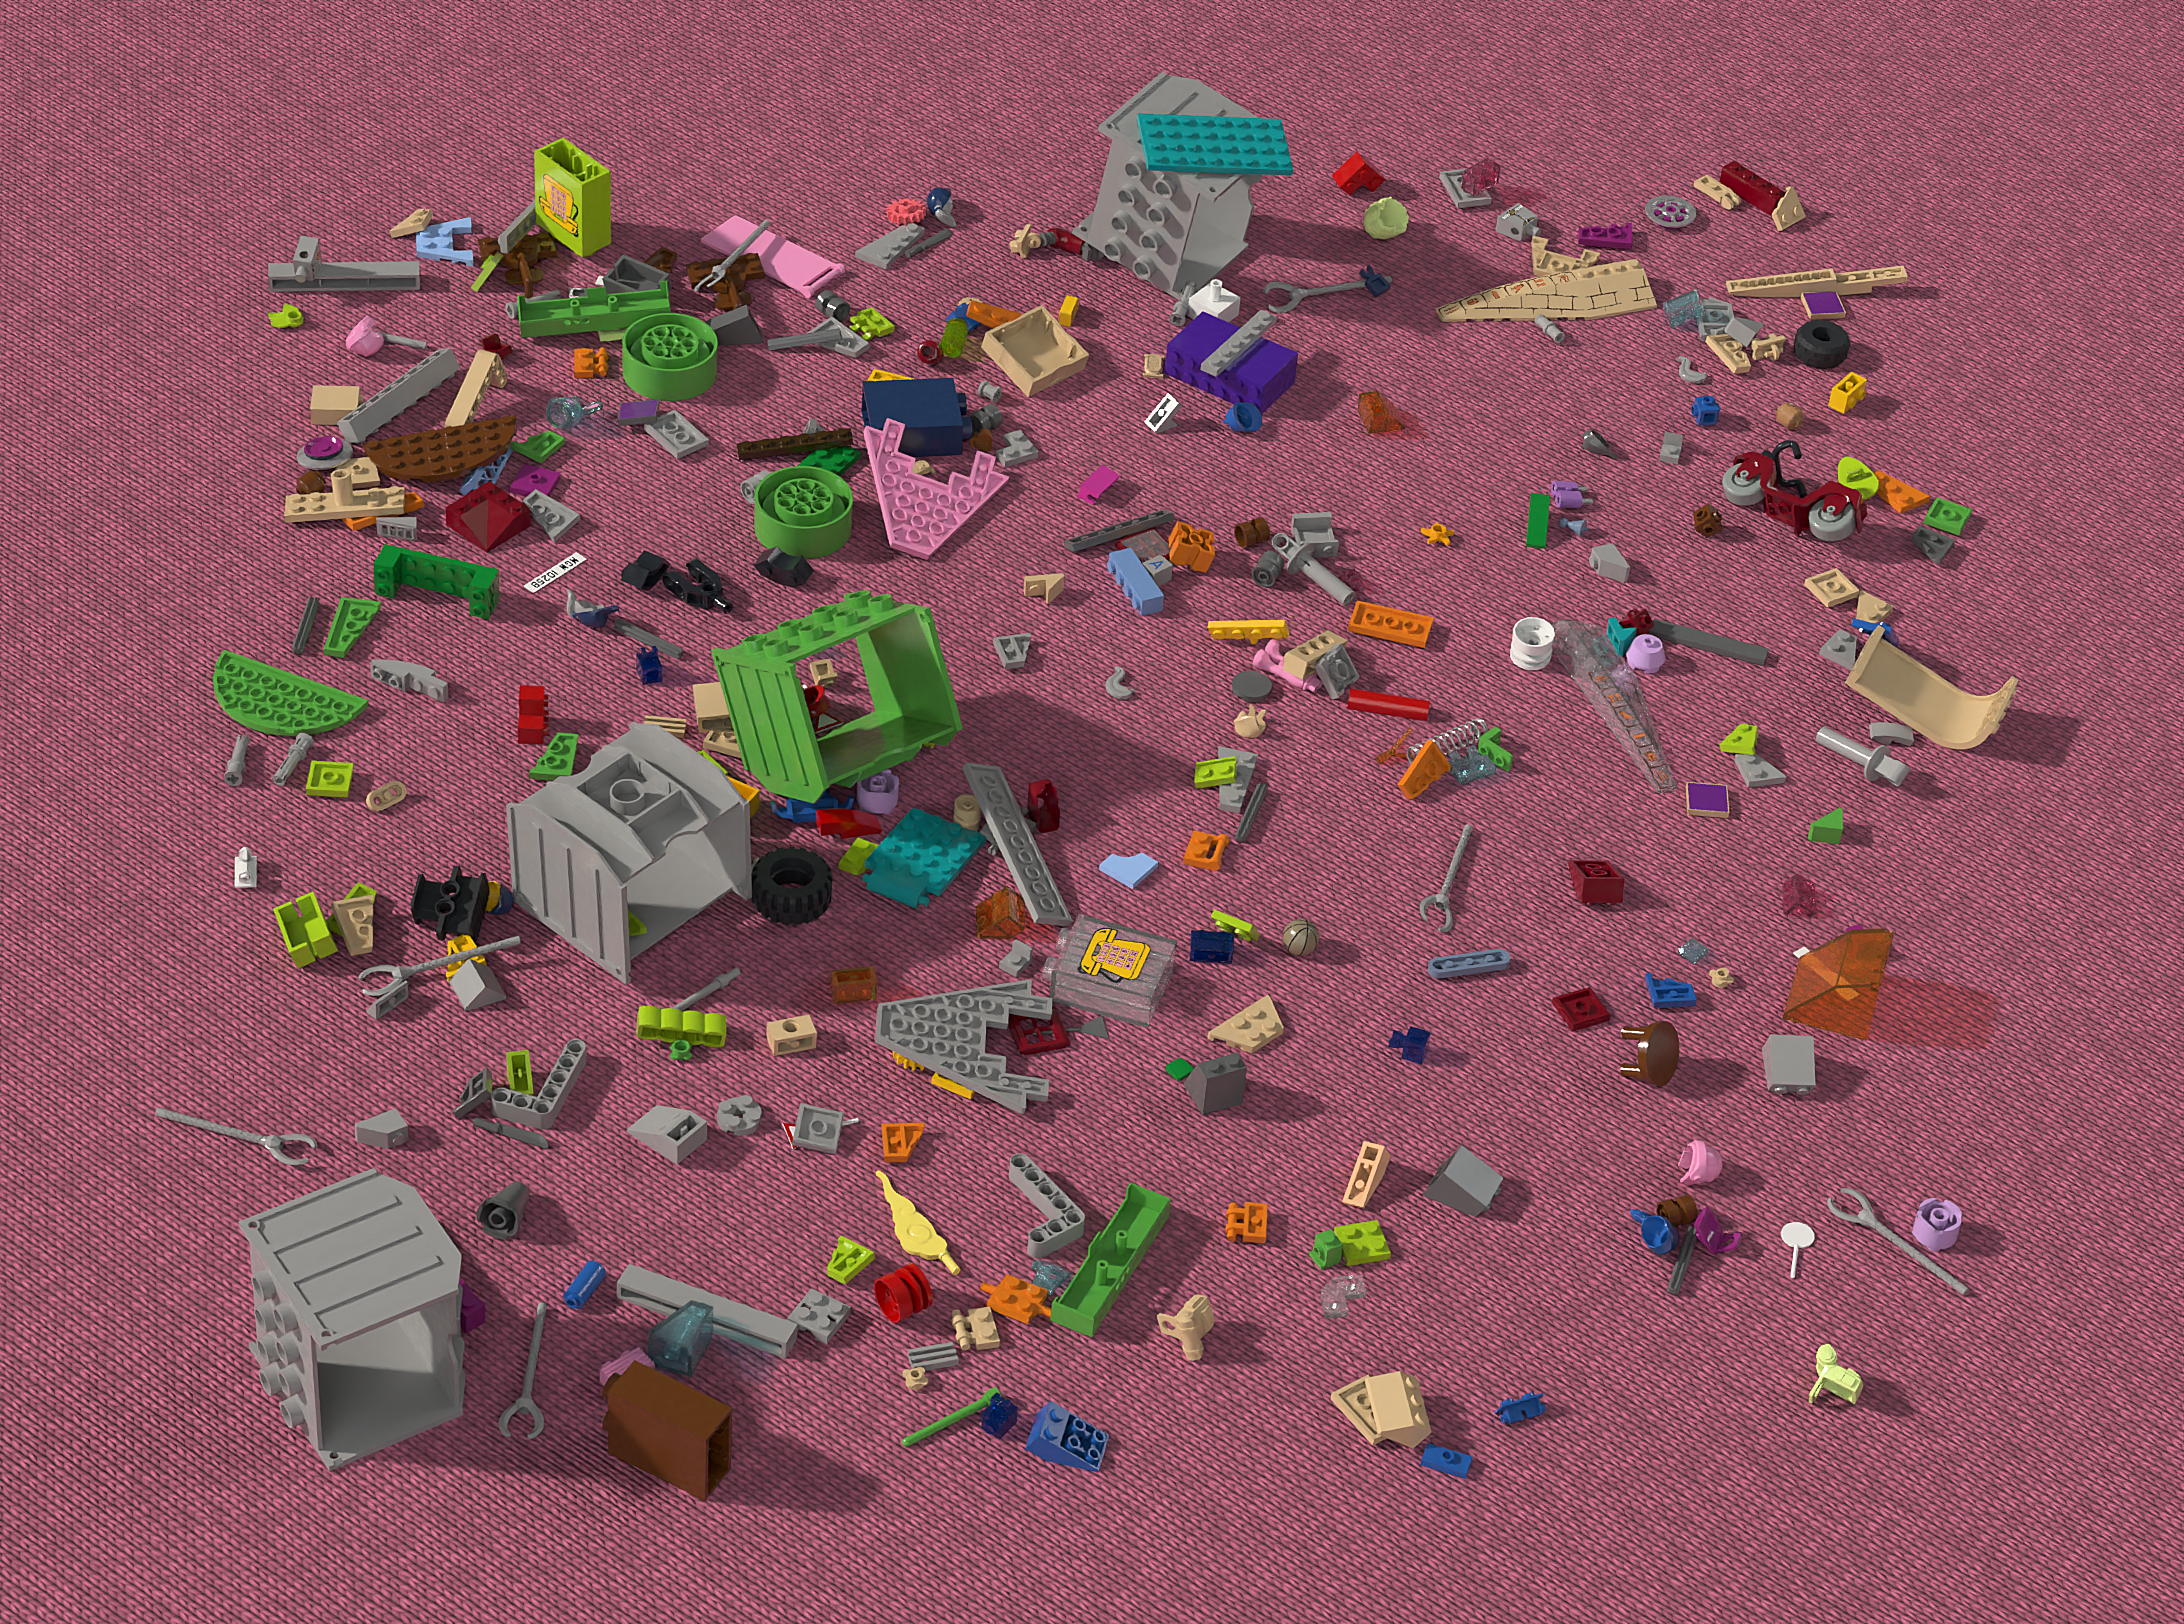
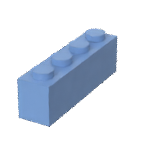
(1135, 581)

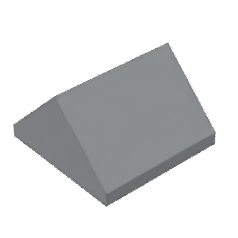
(476, 985)

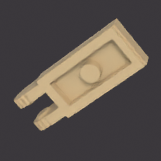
(1717, 191)

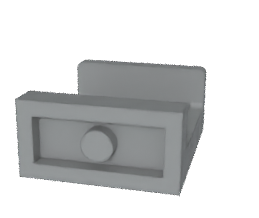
(1316, 530)

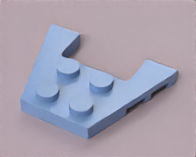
(437, 241)

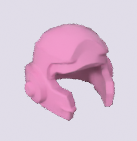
(363, 339)
(1703, 1162)

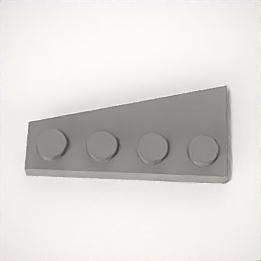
(1233, 794)

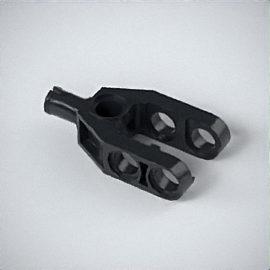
(704, 596)

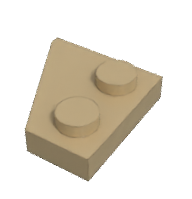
(1788, 210)
(1872, 609)

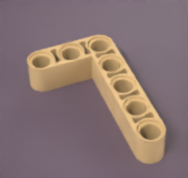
(484, 371)

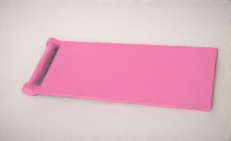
(777, 255)

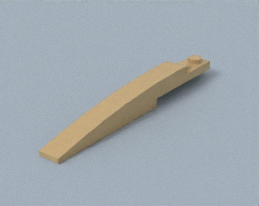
(1817, 281)

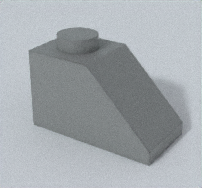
(1609, 562)
(382, 1130)

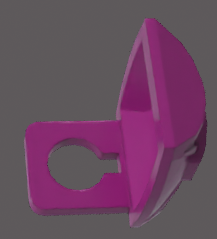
(1711, 1234)

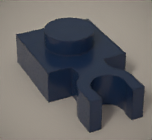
(1375, 283)

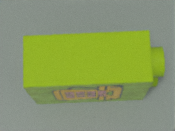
(572, 197)

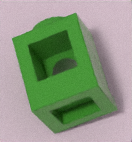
(1326, 1249)

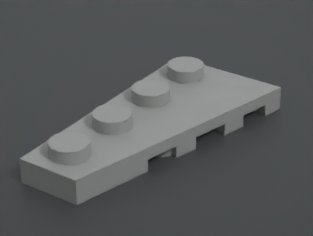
(891, 246)

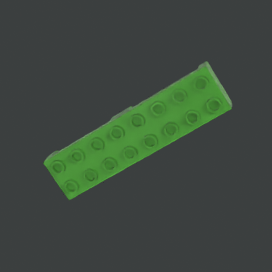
(591, 312)
(1111, 1260)

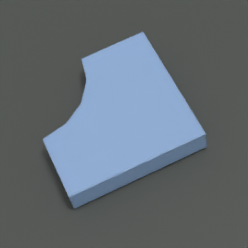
(1129, 869)

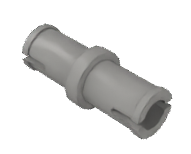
(1549, 328)

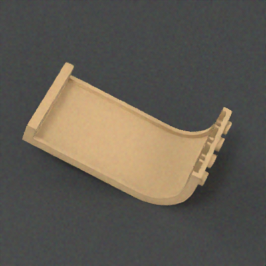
(1925, 698)

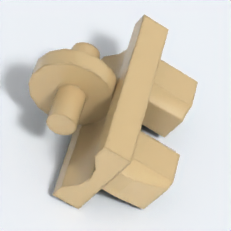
(1025, 241)
(1770, 347)

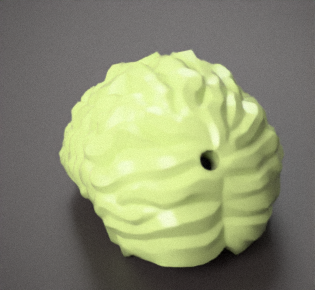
(1385, 219)

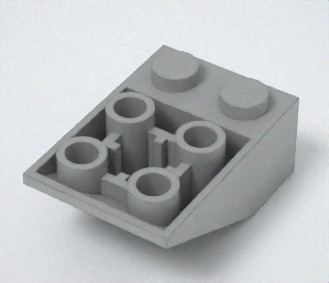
(670, 1131)

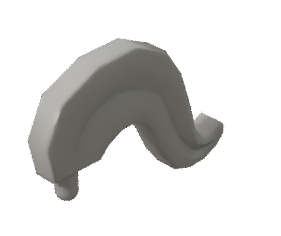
(1689, 375)
(1114, 688)

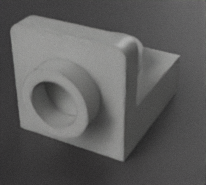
(1017, 959)

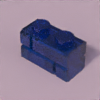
(1211, 946)

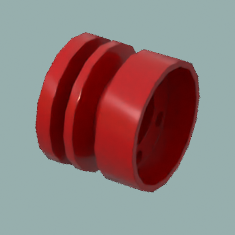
(903, 1293)

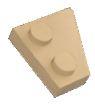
(412, 224)

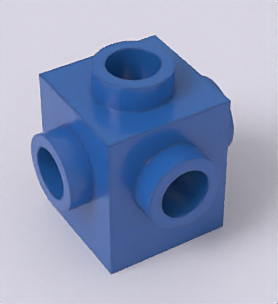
(1705, 410)

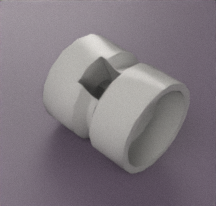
(749, 486)

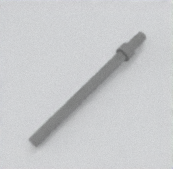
(719, 983)

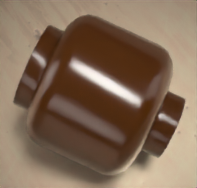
(310, 483)

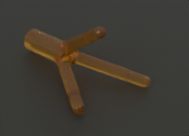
(1391, 752)

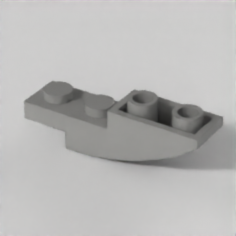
(409, 675)

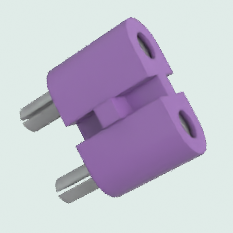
(1569, 494)

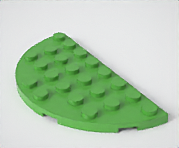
(279, 700)

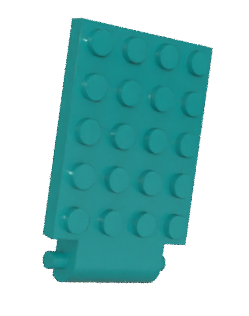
(920, 858)

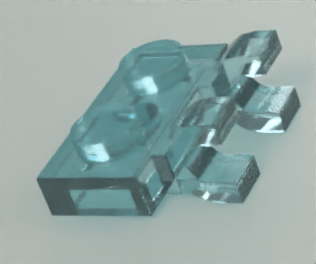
(1473, 768)

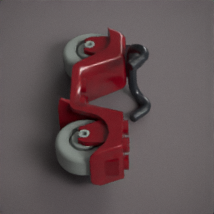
(1828, 511)

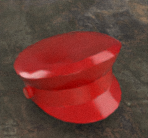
(815, 700)

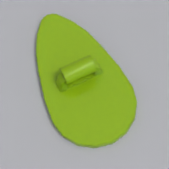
(1857, 476)

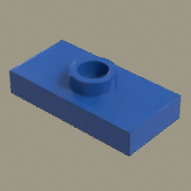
(1446, 1460)

